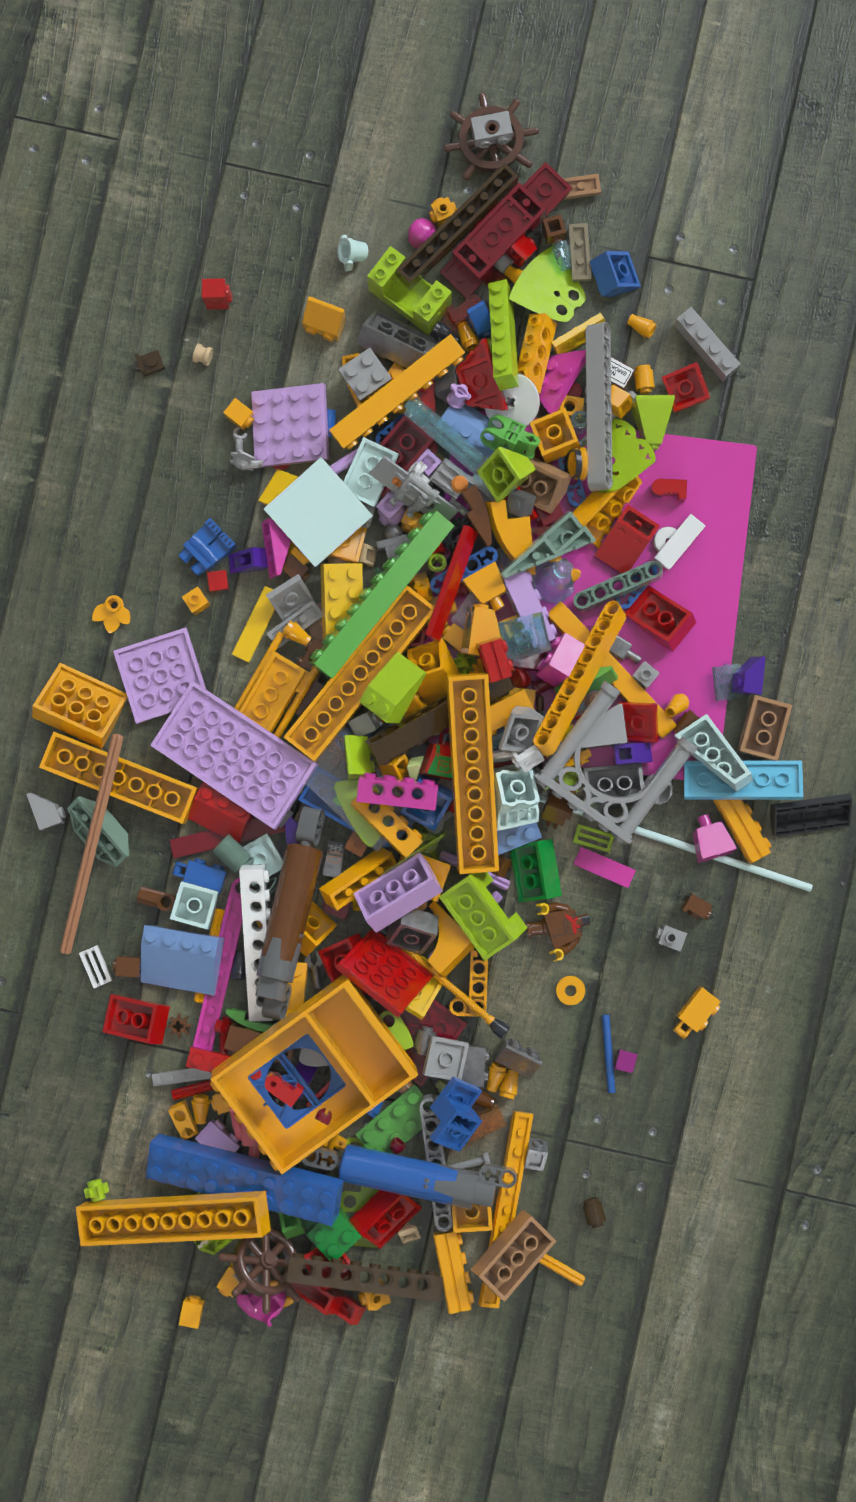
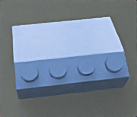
(180, 959)

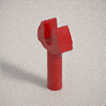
(222, 1027)

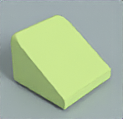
(414, 766)

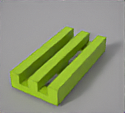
(577, 833)

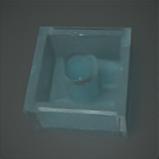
(525, 636)

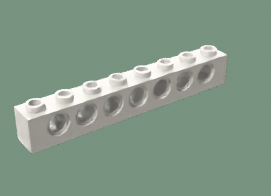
(248, 875)

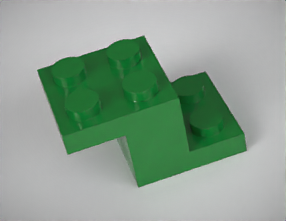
(334, 1239)

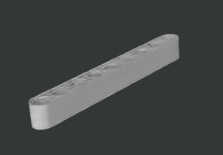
(599, 406)

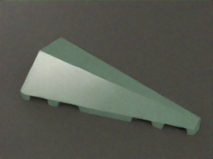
(560, 538)

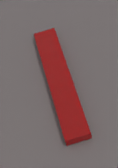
(451, 583)

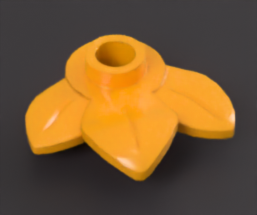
(110, 616)

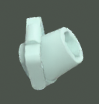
(351, 251)

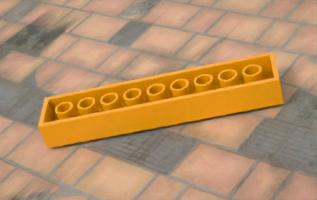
(341, 695)
(472, 773)
(173, 1218)

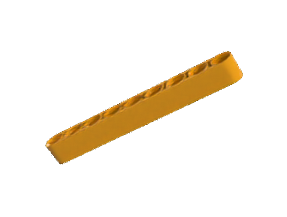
(580, 679)
(629, 688)

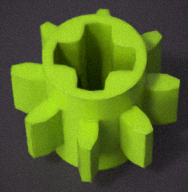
(464, 663)
(96, 1190)

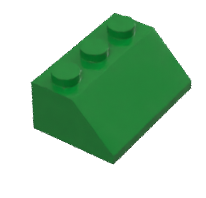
(536, 871)

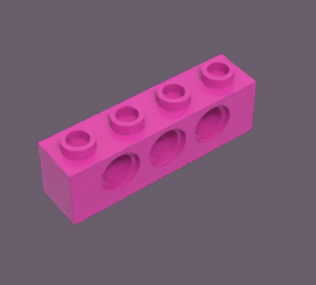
(387, 797)

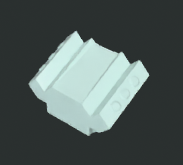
(515, 797)

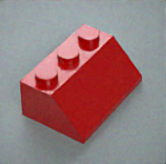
(219, 813)
(384, 1216)

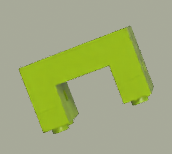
(421, 305)
(481, 915)

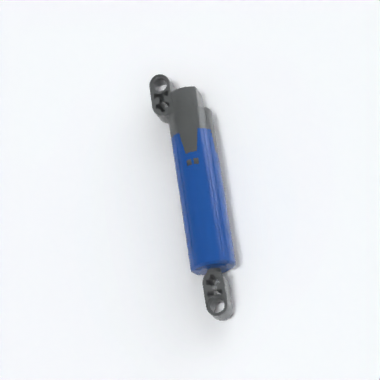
(414, 1176)

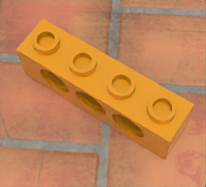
(536, 348)
(404, 848)

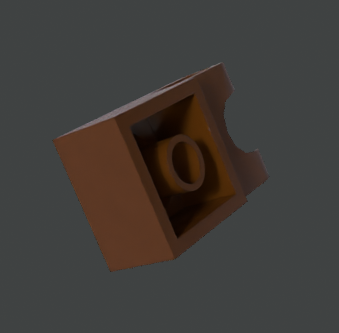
(241, 1035)

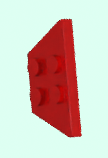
(478, 376)

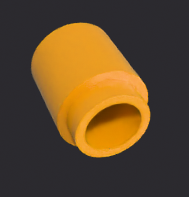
(644, 379)

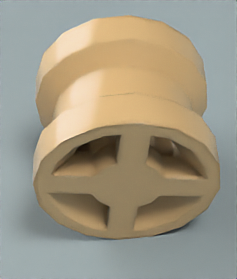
(202, 354)

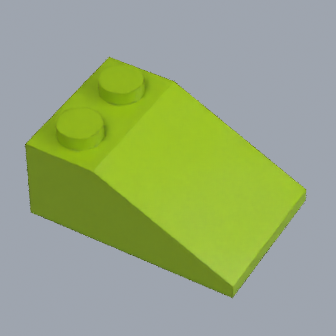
(393, 689)

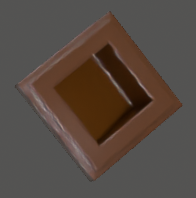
(504, 865)

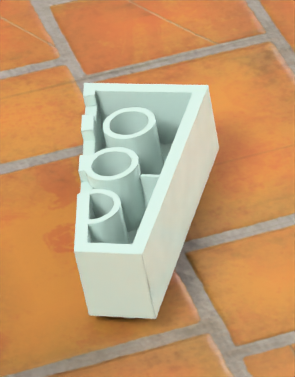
(716, 753)

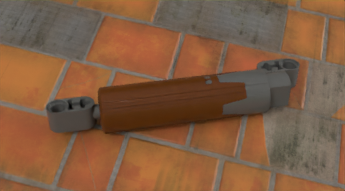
(289, 915)

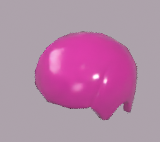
(420, 231)

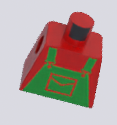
(438, 759)

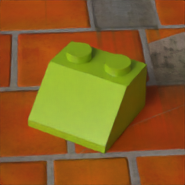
(357, 756)

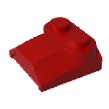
(687, 386)

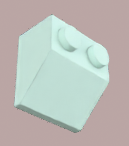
(194, 905)

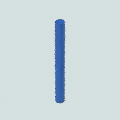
(608, 1053)

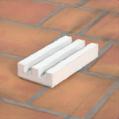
(89, 971)

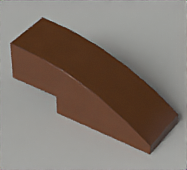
(478, 515)

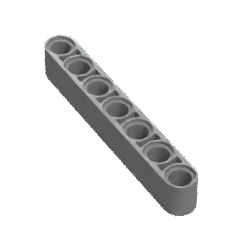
(432, 1153)

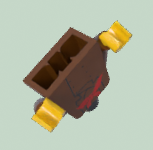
(563, 927)

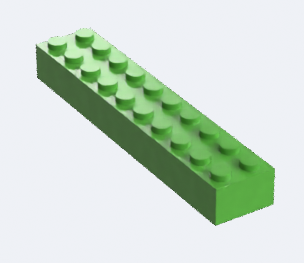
(381, 594)

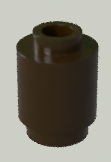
(594, 1212)

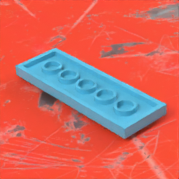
(770, 782)

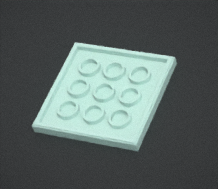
(318, 512)

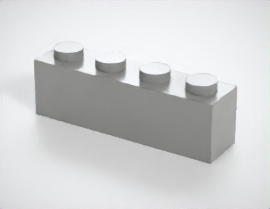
(706, 344)

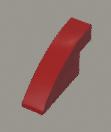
(331, 1302)

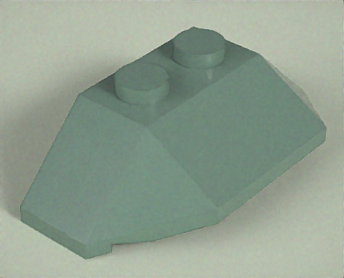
(113, 839)

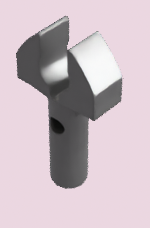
(315, 970)

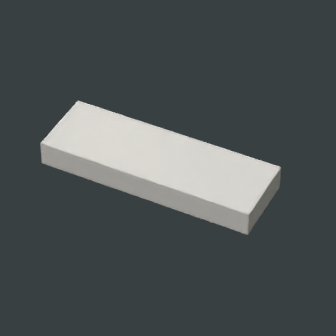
(679, 542)

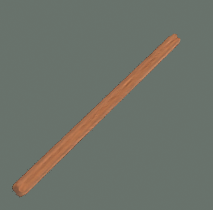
(91, 843)

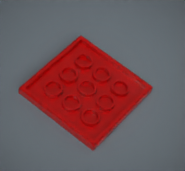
(384, 972)

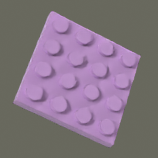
(290, 425)
(158, 673)

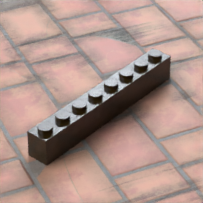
(457, 226)
(421, 725)

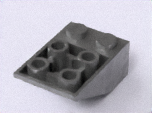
(518, 1058)

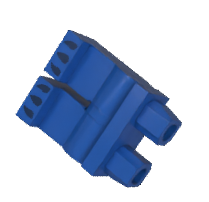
(208, 547)

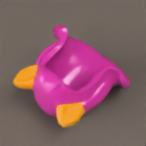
(253, 1305)

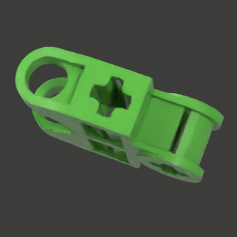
(517, 440)

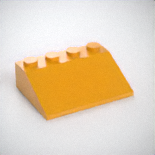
(79, 705)

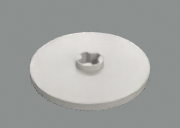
(525, 404)

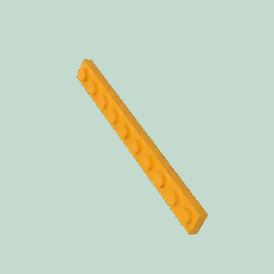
(508, 1197)

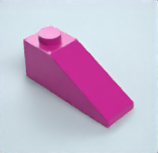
(276, 546)

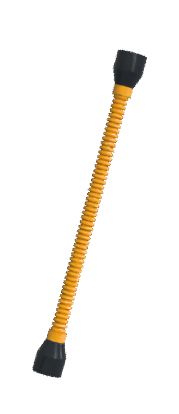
(498, 1026)

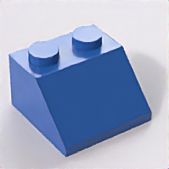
(614, 273)
(429, 817)

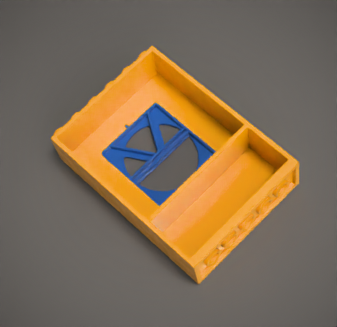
(363, 1063)

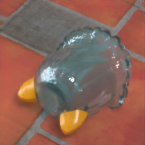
(555, 579)

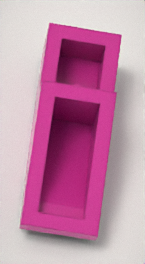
(604, 867)

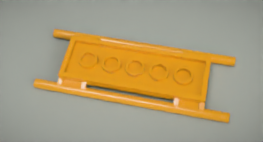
(273, 689)

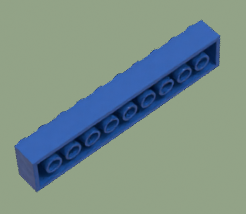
(223, 1171)

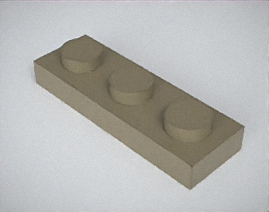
(579, 252)

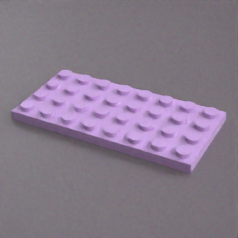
(234, 755)

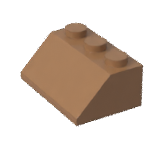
(547, 484)

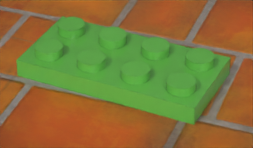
(398, 1120)

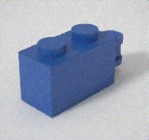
(202, 875)

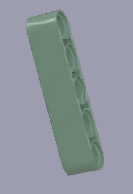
(624, 578)

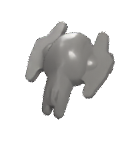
(241, 459)

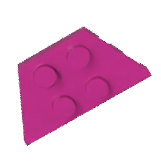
(559, 378)

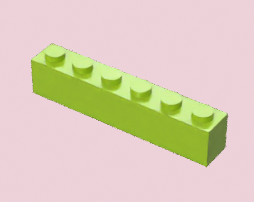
(503, 335)

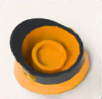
(577, 463)

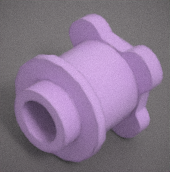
(458, 395)

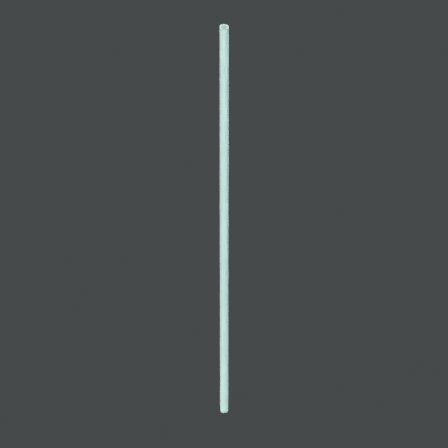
(724, 859)

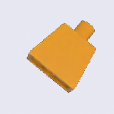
(487, 586)

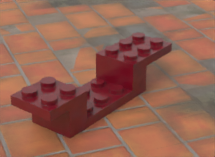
(494, 236)

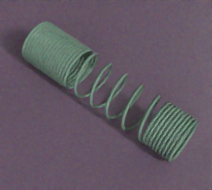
(236, 856)

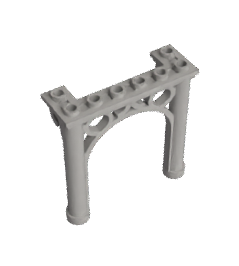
(628, 821)

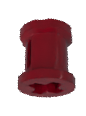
(541, 686)

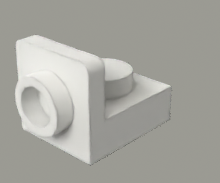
(417, 468)
(527, 759)

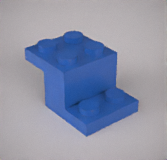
(455, 1113)

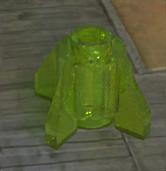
(429, 836)

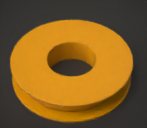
(577, 997)

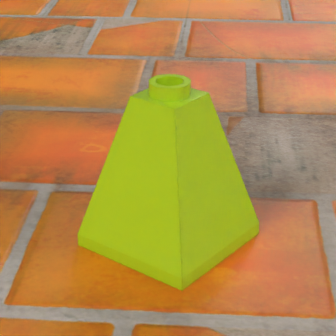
(652, 416)
(505, 472)

